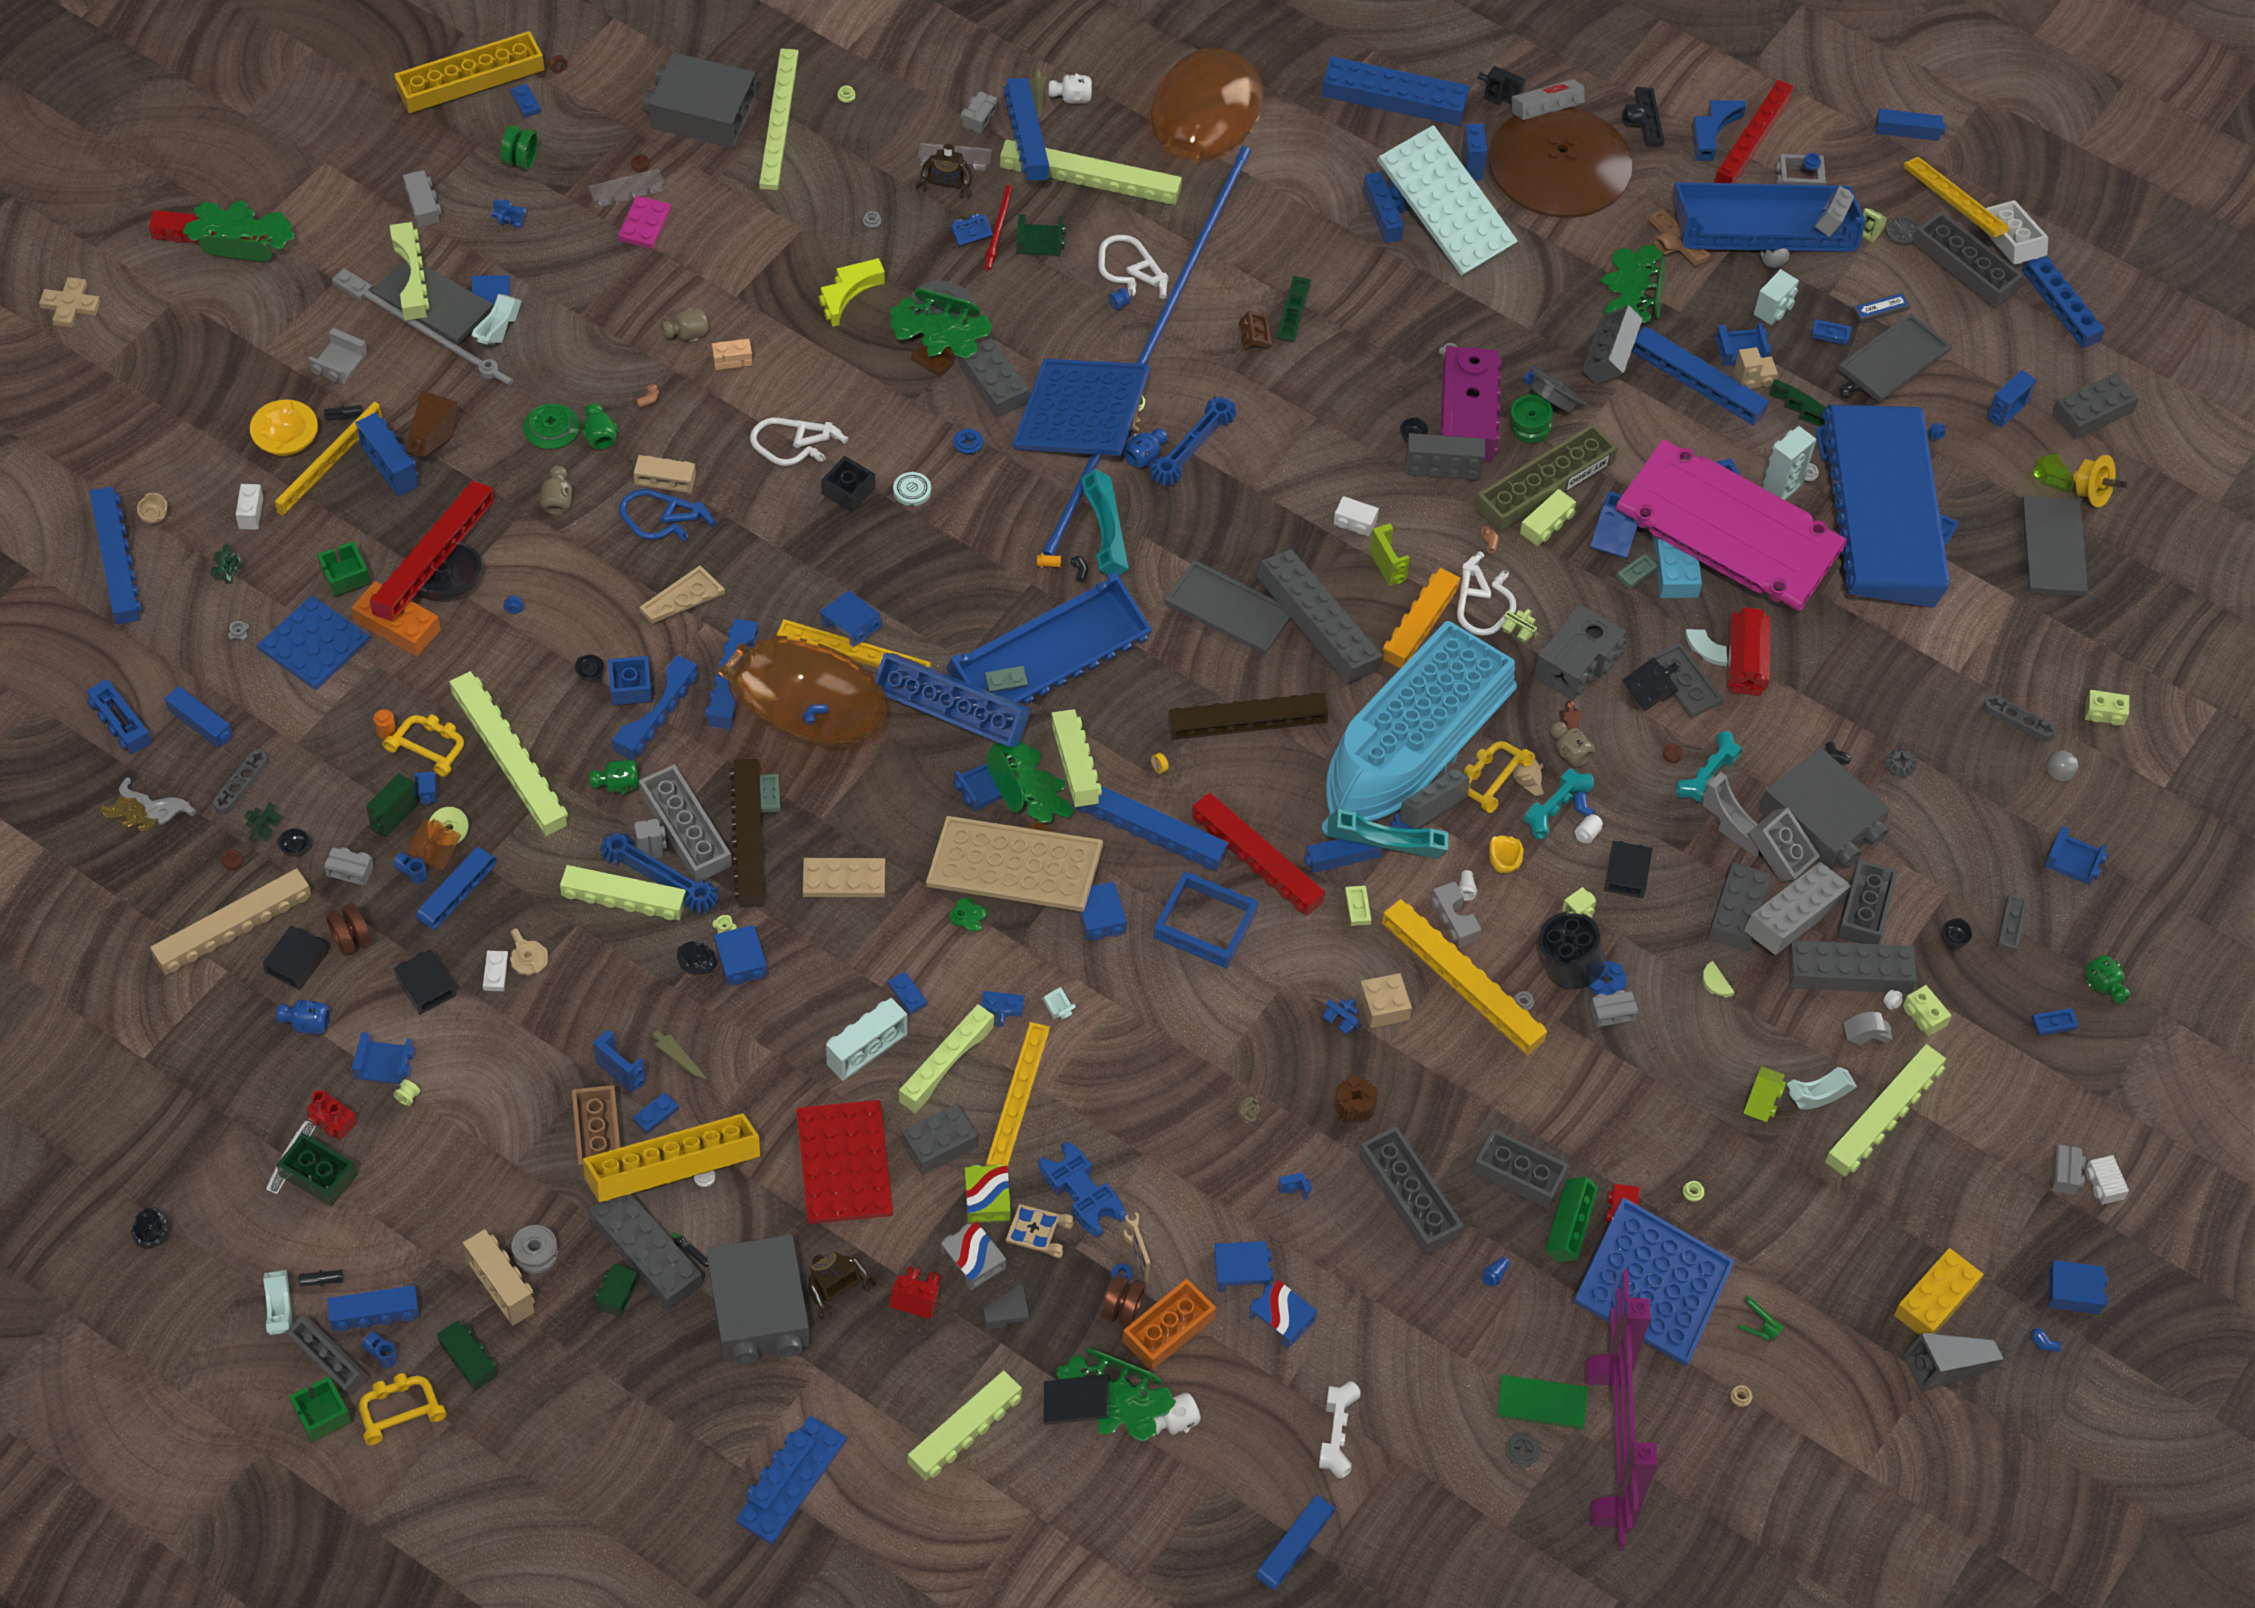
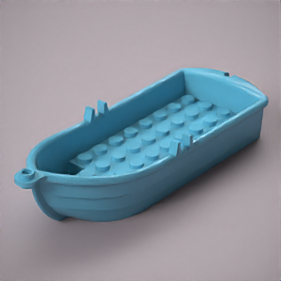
(1417, 723)

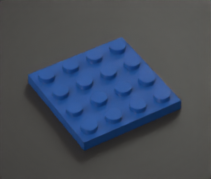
(313, 642)

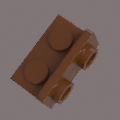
(1255, 330)
(936, 364)

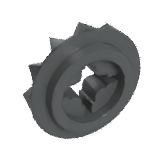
(1895, 767)
(1531, 1446)

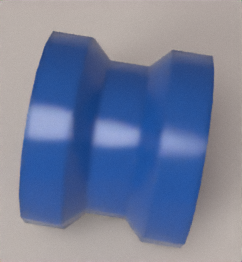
(1119, 298)

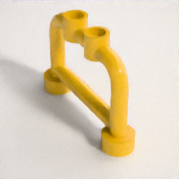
(1484, 757)
(443, 764)
(380, 1391)

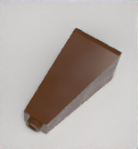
(431, 423)

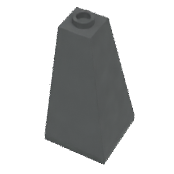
(1948, 1359)

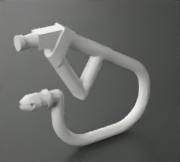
(1160, 279)
(827, 429)
(1472, 569)

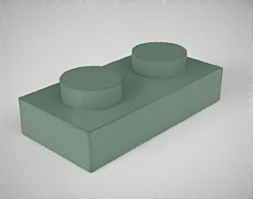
(1637, 571)
(1006, 679)

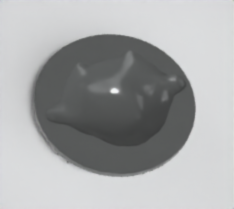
(943, 287)
(1555, 391)

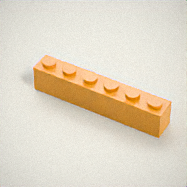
(1421, 618)

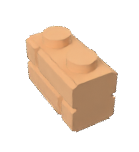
(732, 354)

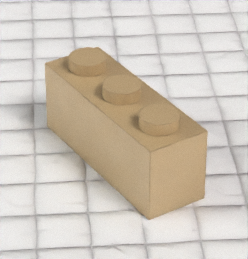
(664, 474)

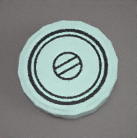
(912, 489)

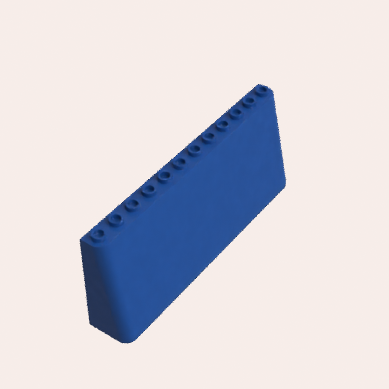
(1886, 503)

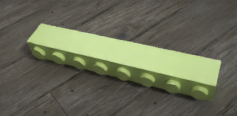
(1886, 1110)

